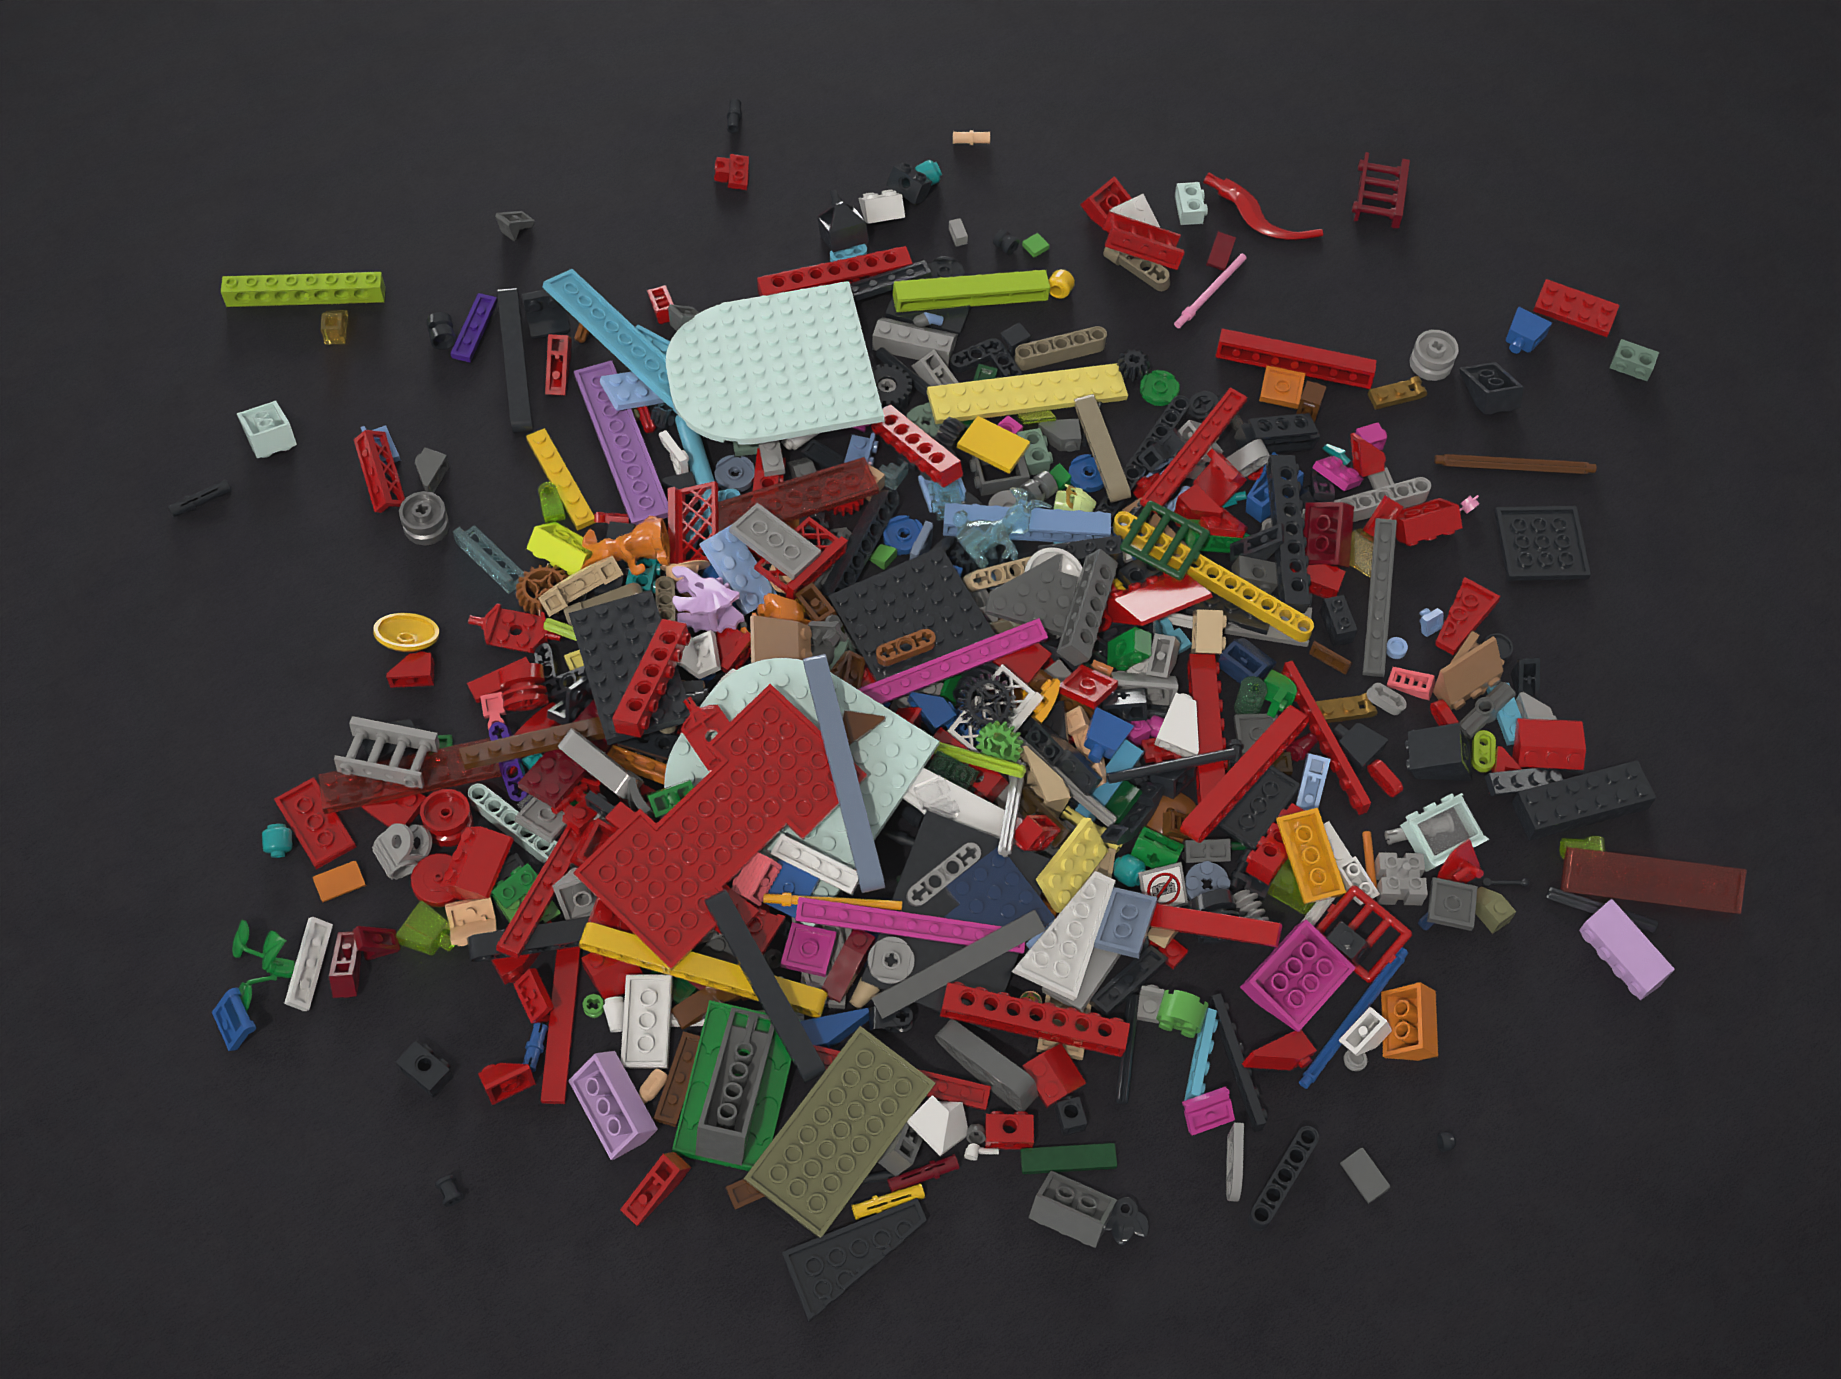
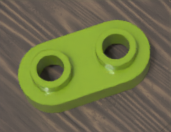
(1483, 753)

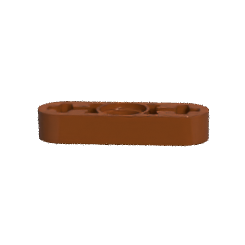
(902, 655)

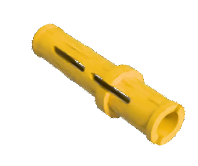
(860, 1210)

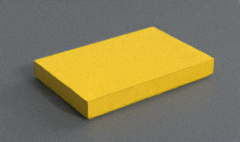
(993, 444)

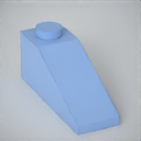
(1312, 781)

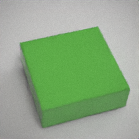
(1035, 245)

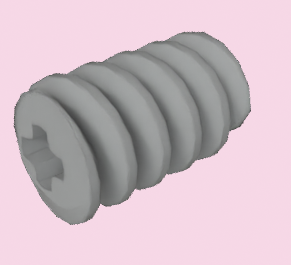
(1247, 907)

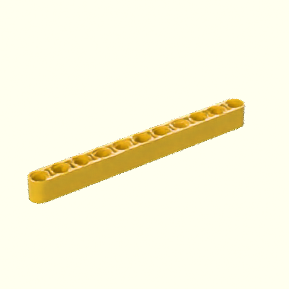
(1223, 578)
(696, 968)

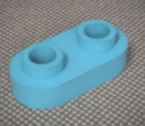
(848, 253)

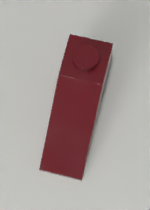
(848, 964)
(345, 966)

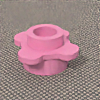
(1469, 504)

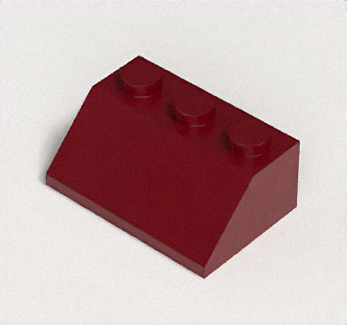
(1328, 533)

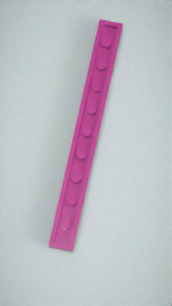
(956, 662)
(893, 922)

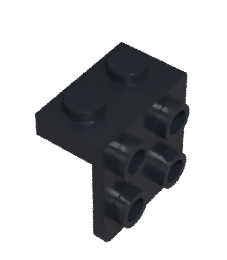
(577, 699)

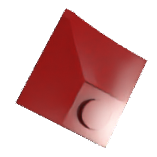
(398, 810)

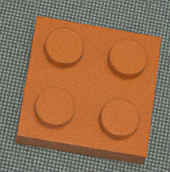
(1282, 387)

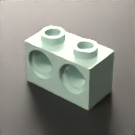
(1190, 203)

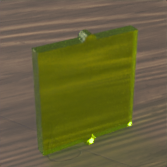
(1036, 417)

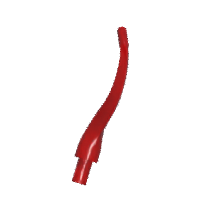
(1251, 211)

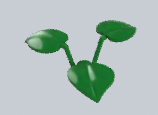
(275, 966)

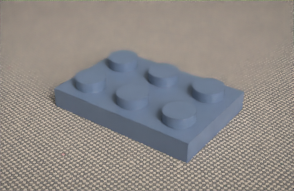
(1125, 922)

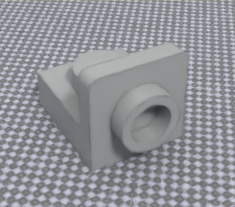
(1149, 1003)

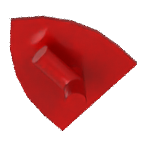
(1461, 864)

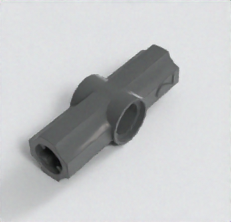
(1495, 701)

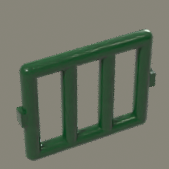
(1168, 515)

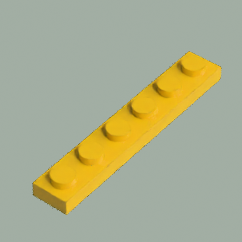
(560, 476)

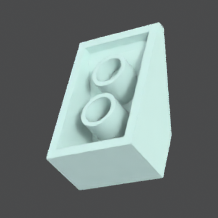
(267, 429)

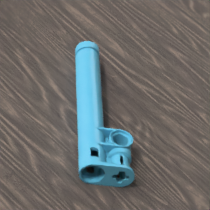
(699, 463)

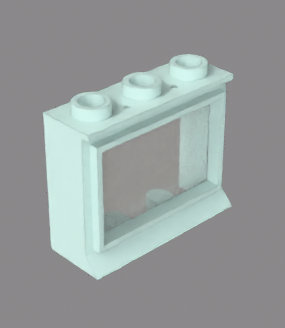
(1442, 830)

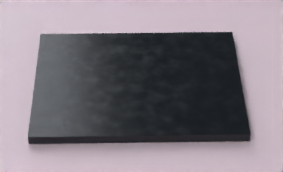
(933, 844)

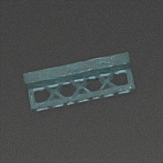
(486, 561)

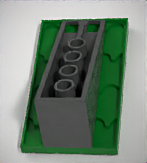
(733, 1088)

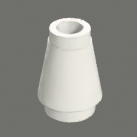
(614, 1013)

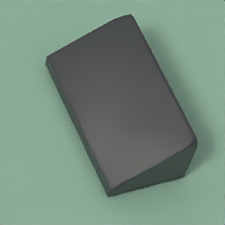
(1365, 1175)

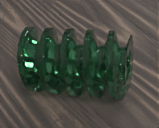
(1250, 696)

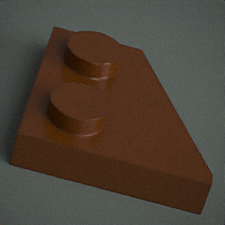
(850, 668)

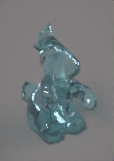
(983, 535)

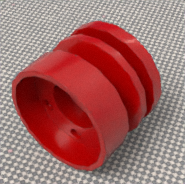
(523, 687)

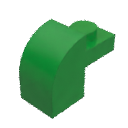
(1280, 692)

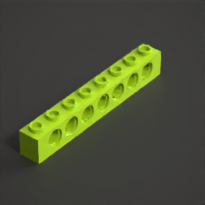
(303, 289)

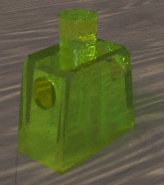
(425, 931)

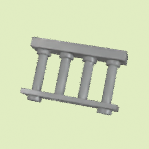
(387, 733)

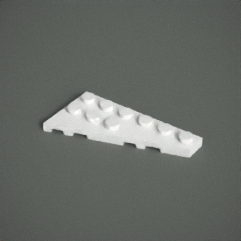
(1064, 949)

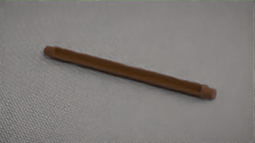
(1515, 463)

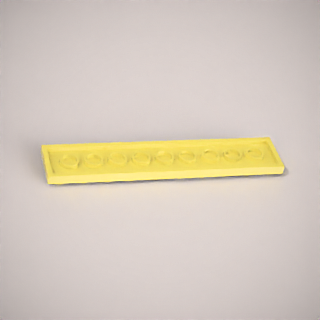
(1025, 393)

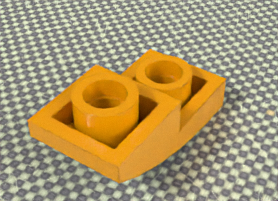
(1050, 692)

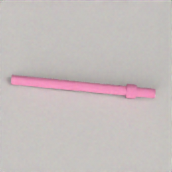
(1190, 312)

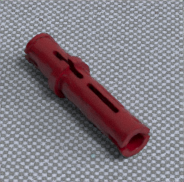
(923, 1173)

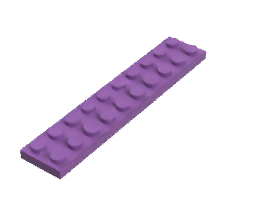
(622, 448)

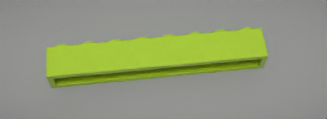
(971, 290)

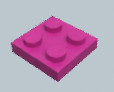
(1337, 473)
(808, 949)

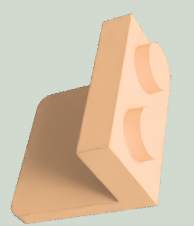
(470, 918)

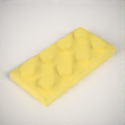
(1072, 865)

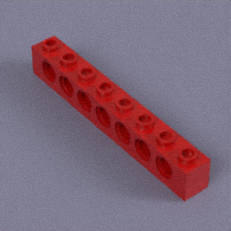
(834, 272)
(1022, 1023)

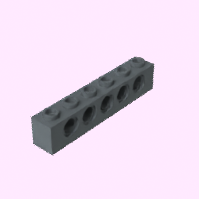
(1087, 607)

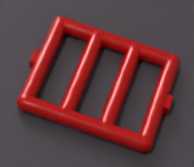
(1388, 920)

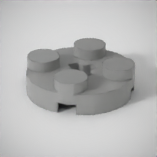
(882, 950)

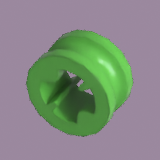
(594, 999)

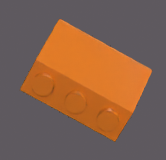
(1413, 1022)

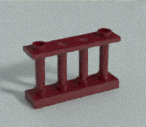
(1396, 199)

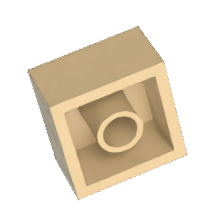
(1207, 632)

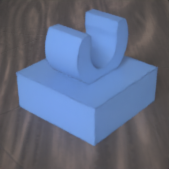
(1431, 621)

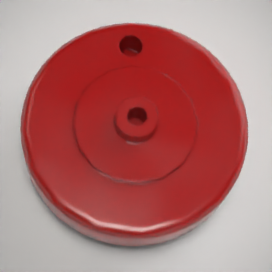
(428, 877)

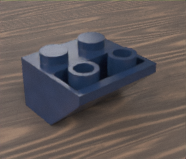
(1245, 660)

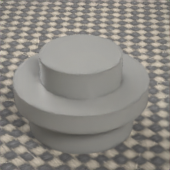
(1355, 1062)

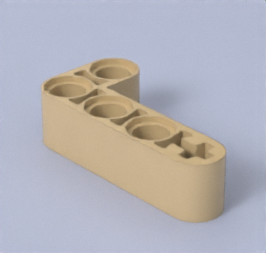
(1001, 572)

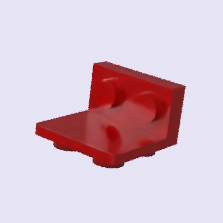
(1219, 478)
(733, 648)

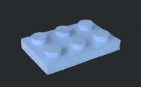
(628, 391)

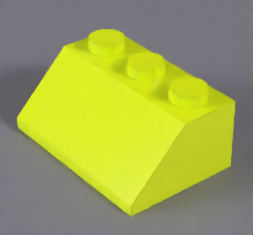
(559, 547)

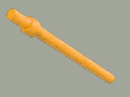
(787, 899)

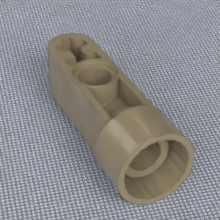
(1137, 264)
(621, 592)

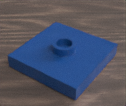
(792, 881)

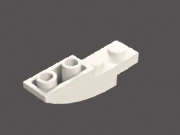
(1349, 868)

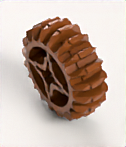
(538, 582)

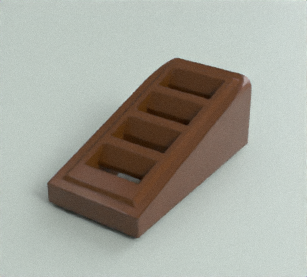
(1168, 827)

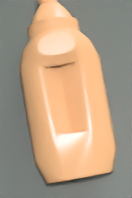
(652, 1085)

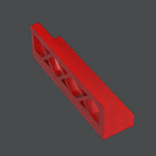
(374, 470)

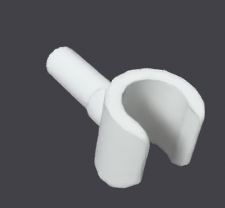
(973, 1149)

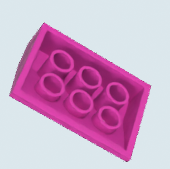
(1298, 976)

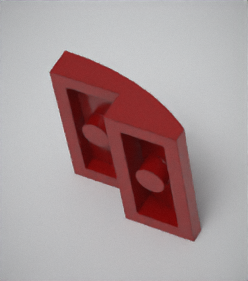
(1025, 662)

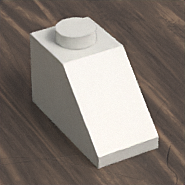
(1366, 1032)

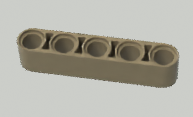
(1060, 348)

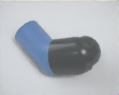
(926, 319)

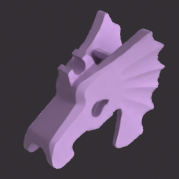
(710, 602)

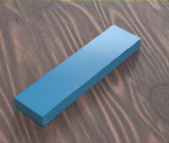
(1124, 758)

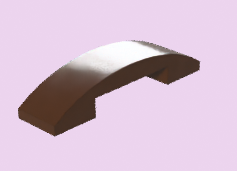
(695, 1006)

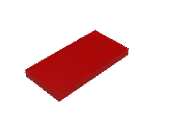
(318, 833)

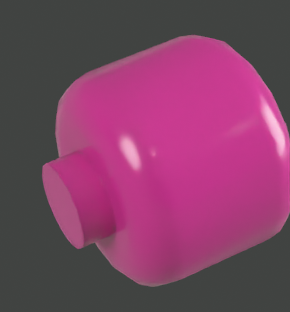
(1155, 724)

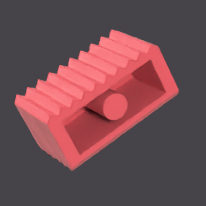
(756, 878)

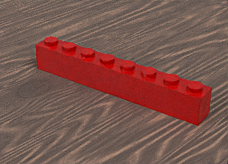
(1296, 357)
(1204, 689)

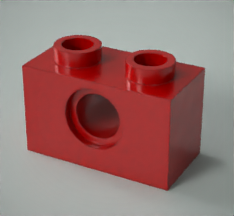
(997, 1138)

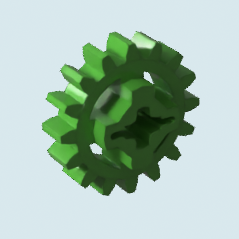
(997, 739)

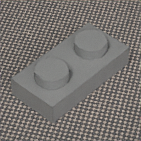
(771, 458)

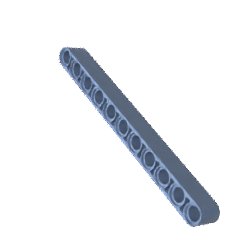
(843, 773)

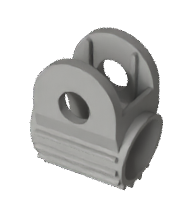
(399, 854)

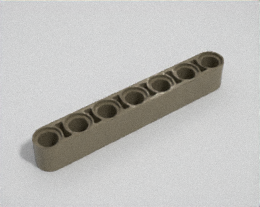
(1102, 448)

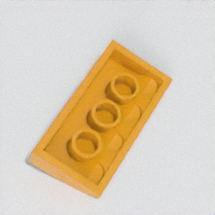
(1311, 856)

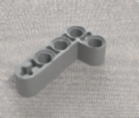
(597, 763)

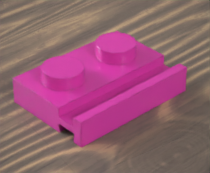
(1208, 1111)

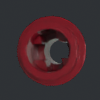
(1302, 746)

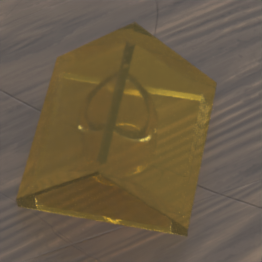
(1361, 551)

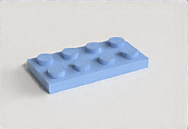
(736, 566)

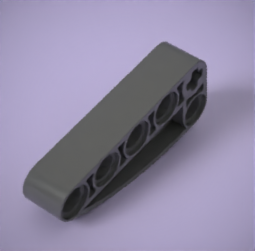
(988, 1066)

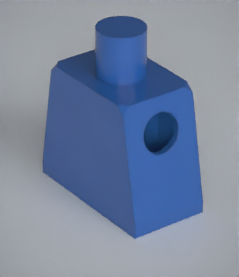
(1526, 331)
(1105, 735)

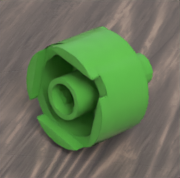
(1182, 1013)

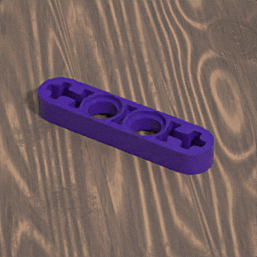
(506, 765)

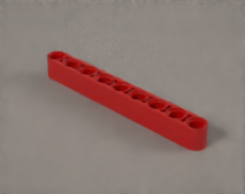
(1244, 774)

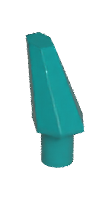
(1337, 452)
(1235, 498)

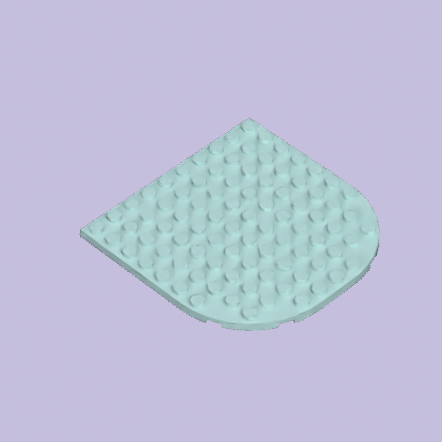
(774, 367)
(888, 754)

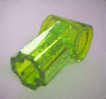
(1592, 843)

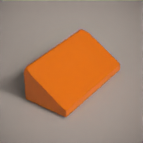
(339, 881)

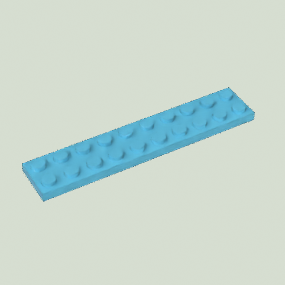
(612, 331)

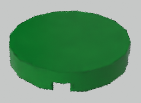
(1159, 388)

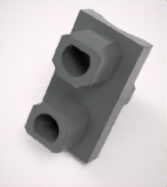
(827, 631)

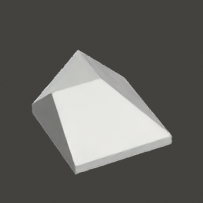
(940, 1123)

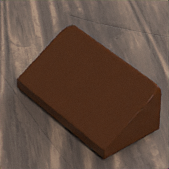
(1330, 657)

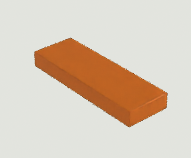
(639, 764)

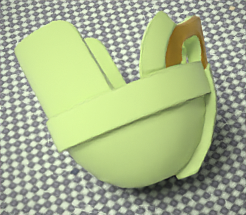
(1074, 500)

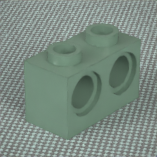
(1634, 360)
(1036, 456)

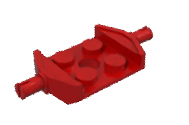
(501, 622)
(699, 725)

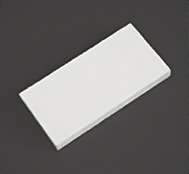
(646, 1021)

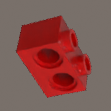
(1036, 833)

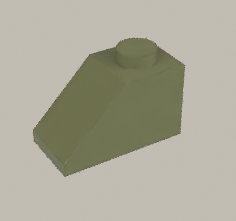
(1493, 909)

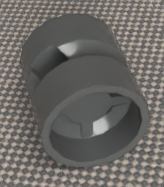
(1040, 487)

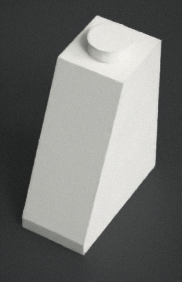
(1180, 727)

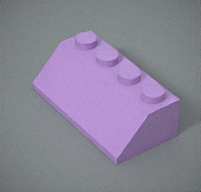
(1626, 950)
(612, 1104)

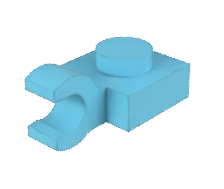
(1167, 629)

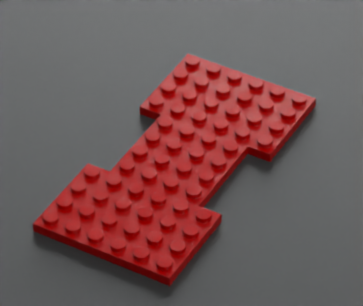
(662, 872)

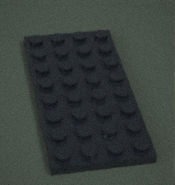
(611, 645)

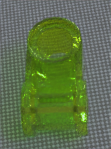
(551, 504)

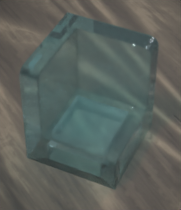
(894, 474)

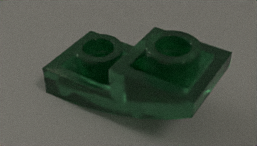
(953, 770)

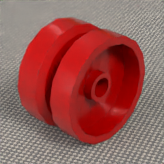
(446, 816)

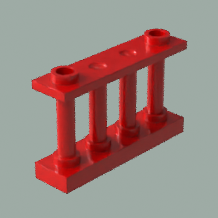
(1143, 240)

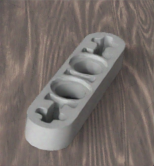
(943, 874)

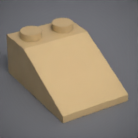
(1044, 782)

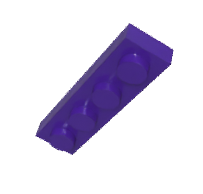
(474, 327)

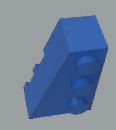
(1258, 497)

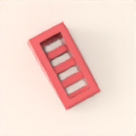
(1417, 691)

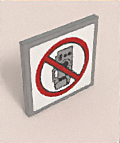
(1166, 884)

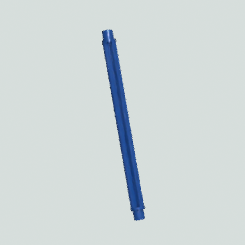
(1359, 1009)

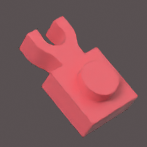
(493, 708)

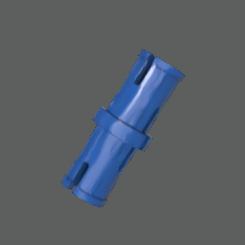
(535, 1046)

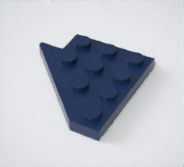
(995, 893)

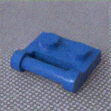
(228, 1017)

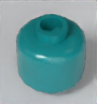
(931, 170)
(277, 840)
(1127, 869)

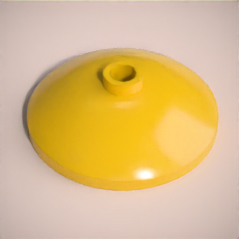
(406, 632)

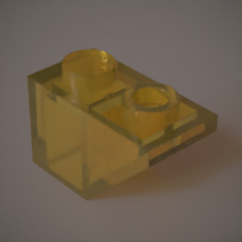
(334, 326)

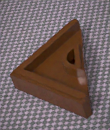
(860, 724)

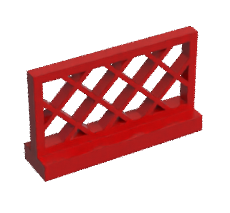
(676, 520)
(828, 557)

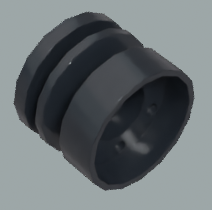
(965, 677)
(1214, 901)

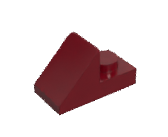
(375, 941)

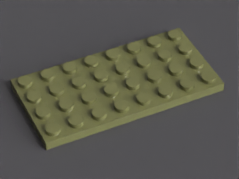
(839, 1132)

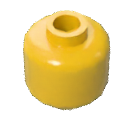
(1061, 284)

